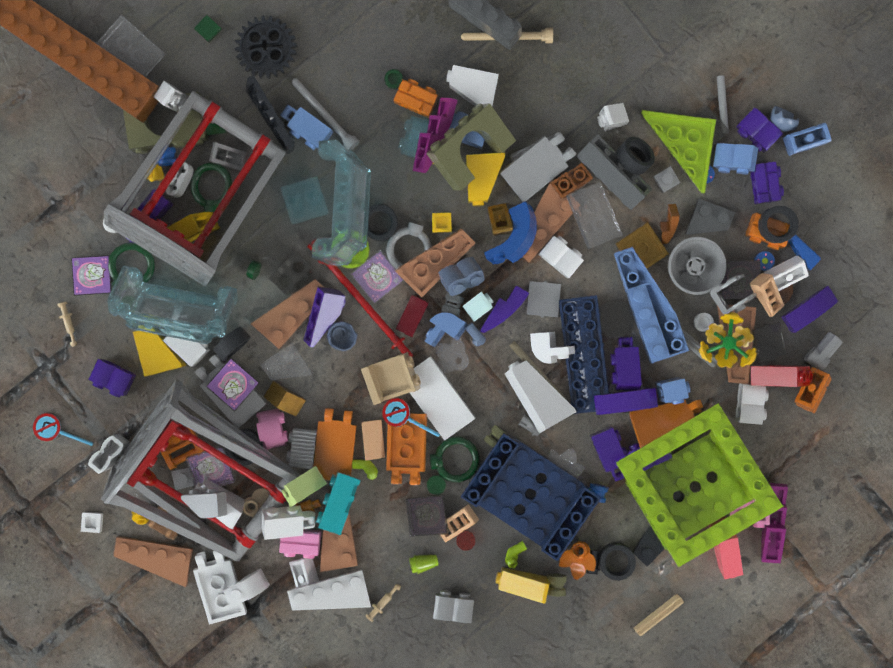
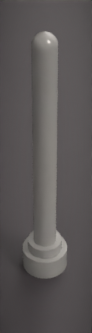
(349, 141)

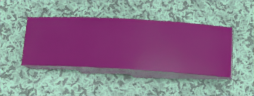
(437, 127)
(774, 534)

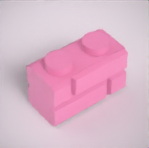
(306, 545)

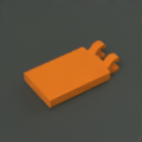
(657, 421)
(335, 444)
(407, 450)

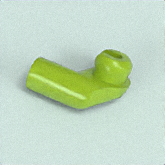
(368, 467)
(512, 554)

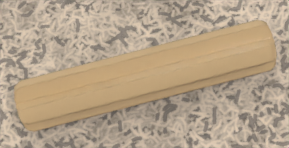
(658, 615)

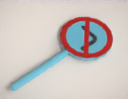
(397, 412)
(48, 427)

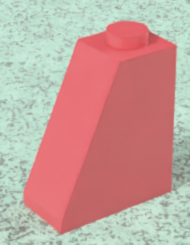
(728, 556)

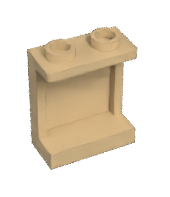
(391, 378)

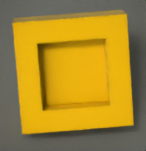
(441, 223)

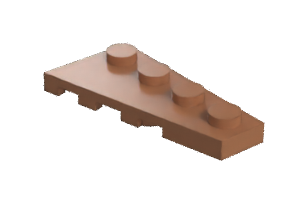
(550, 216)
(423, 269)

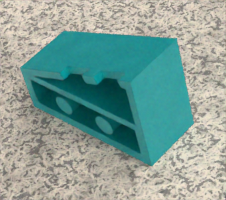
(337, 503)

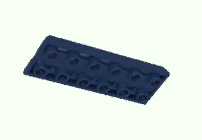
(587, 366)

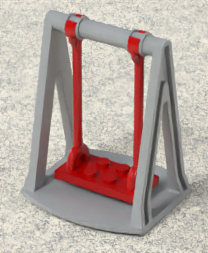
(153, 234)
(153, 437)

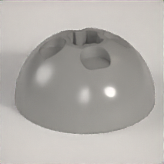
(706, 260)

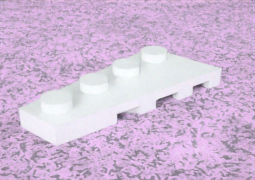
(332, 593)

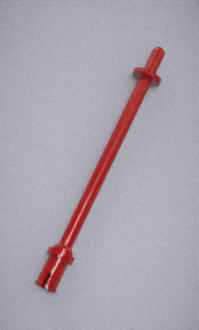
(367, 307)

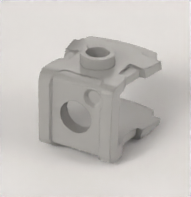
(720, 301)

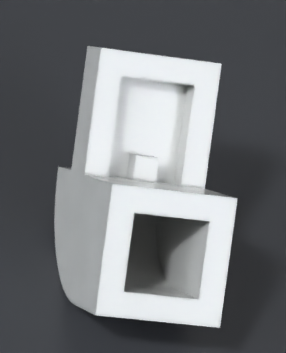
(545, 348)
(246, 588)

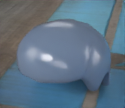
(783, 119)
(341, 336)

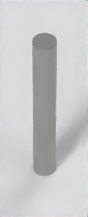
(722, 100)

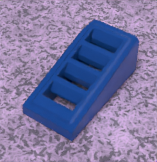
(804, 251)

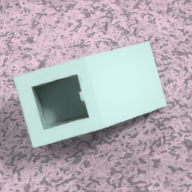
(478, 306)

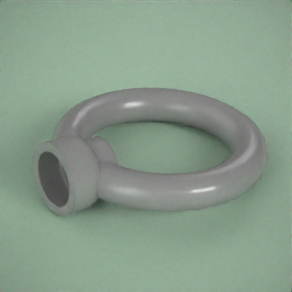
(412, 229)

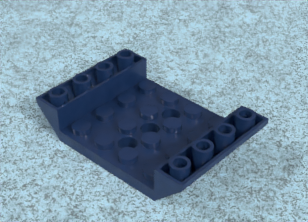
(551, 515)

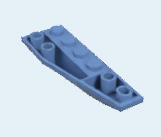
(651, 310)

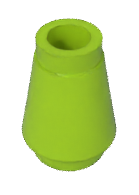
(422, 563)

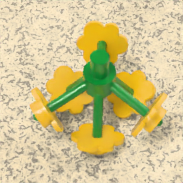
(739, 338)

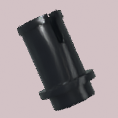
(596, 554)

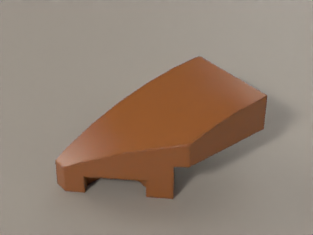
(668, 228)

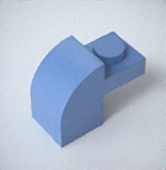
(445, 323)

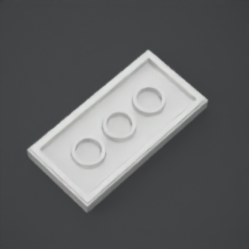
(440, 400)

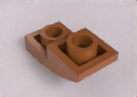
(571, 181)

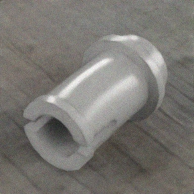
(527, 423)

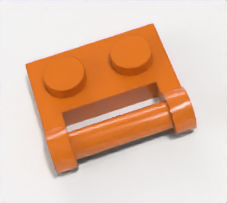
(176, 444)

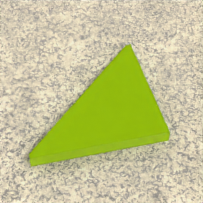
(687, 140)

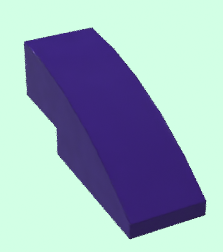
(504, 309)
(809, 309)
(625, 401)

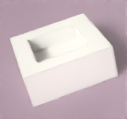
(92, 522)

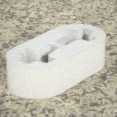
(181, 181)

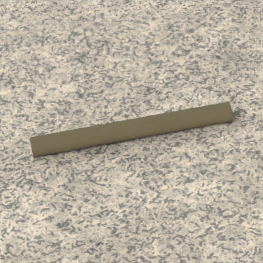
(524, 357)

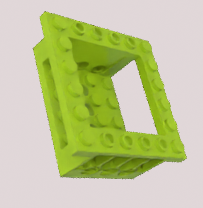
(736, 484)

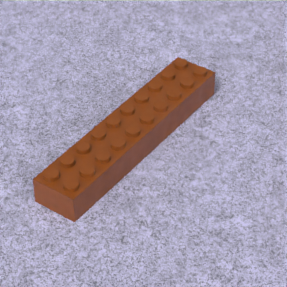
(80, 56)

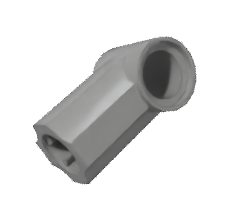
(820, 355)

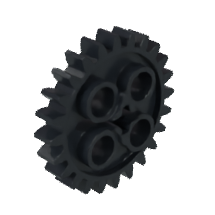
(266, 29)

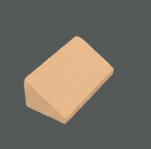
(373, 439)

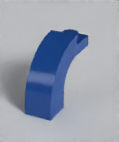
(521, 237)

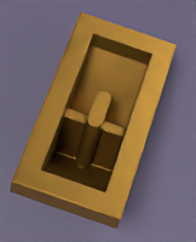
(500, 219)
(284, 399)

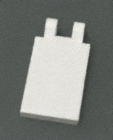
(212, 579)

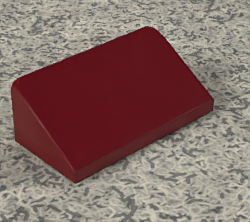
(412, 316)

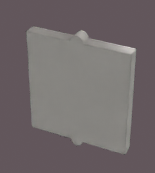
(543, 299)

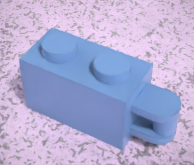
(306, 126)

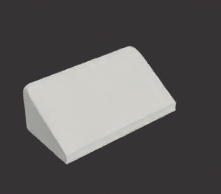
(788, 272)
(303, 571)

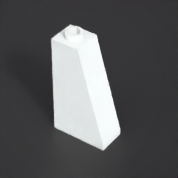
(537, 396)

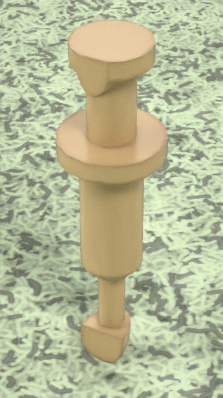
(67, 322)
(382, 603)

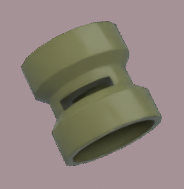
(496, 432)
(557, 582)

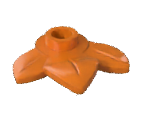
(578, 563)

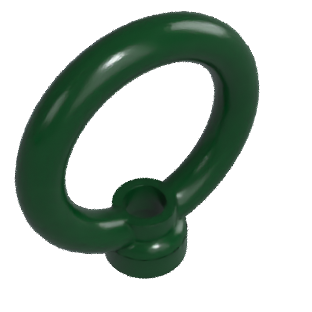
(209, 205)
(130, 246)
(436, 460)

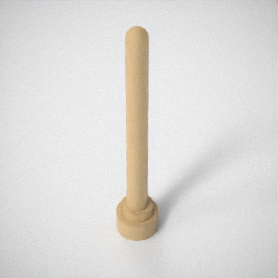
(545, 35)

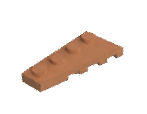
(288, 316)
(736, 373)
(338, 550)
(158, 558)

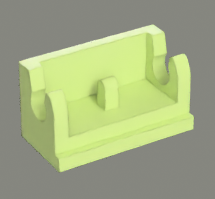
(303, 486)

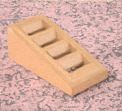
(759, 285)
(470, 514)

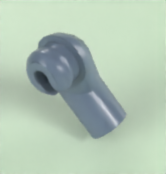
(478, 337)

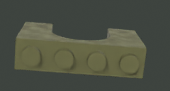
(142, 138)
(446, 153)

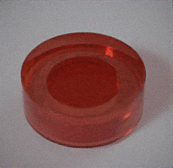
(465, 540)

